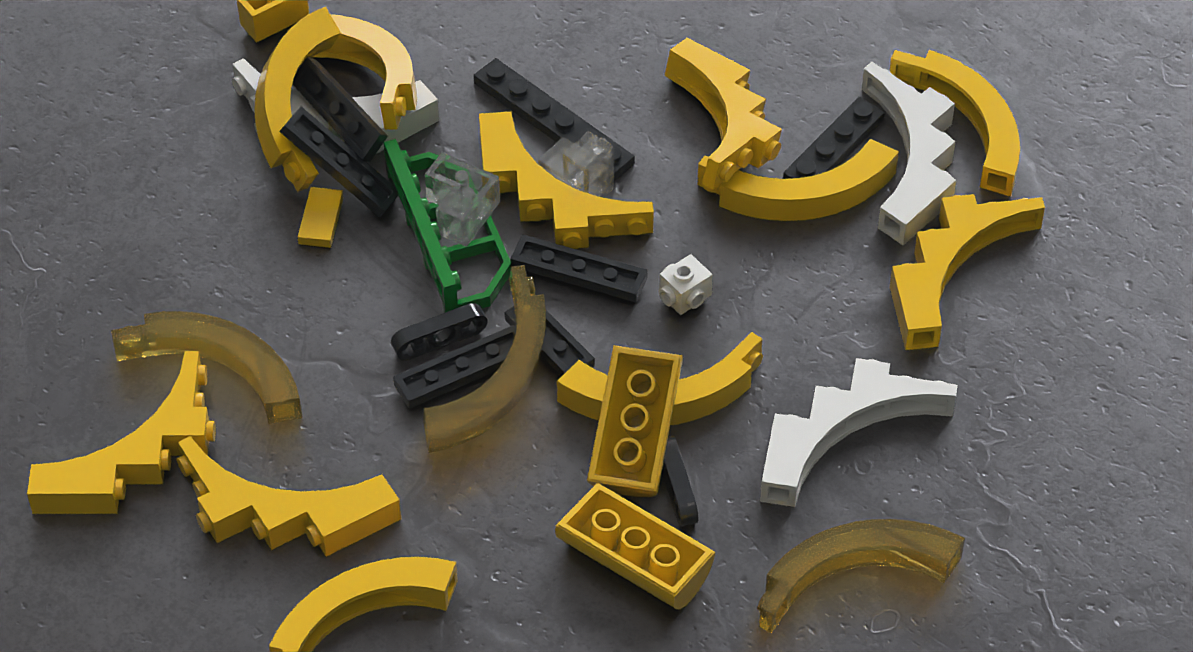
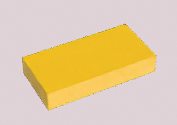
(320, 217)

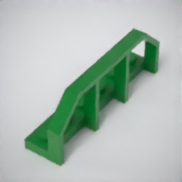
(438, 258)

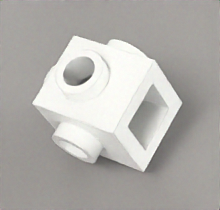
(685, 284)

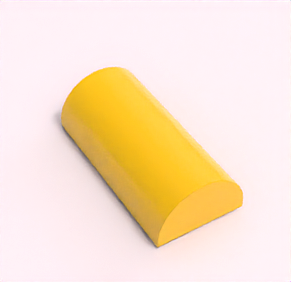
(635, 421)
(637, 546)

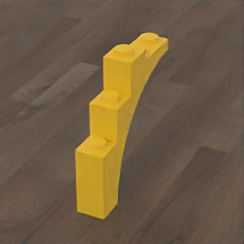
(737, 111)
(544, 197)
(940, 252)
(98, 480)
(278, 515)

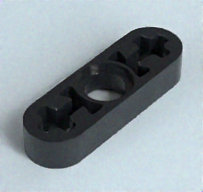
(457, 326)
(679, 485)

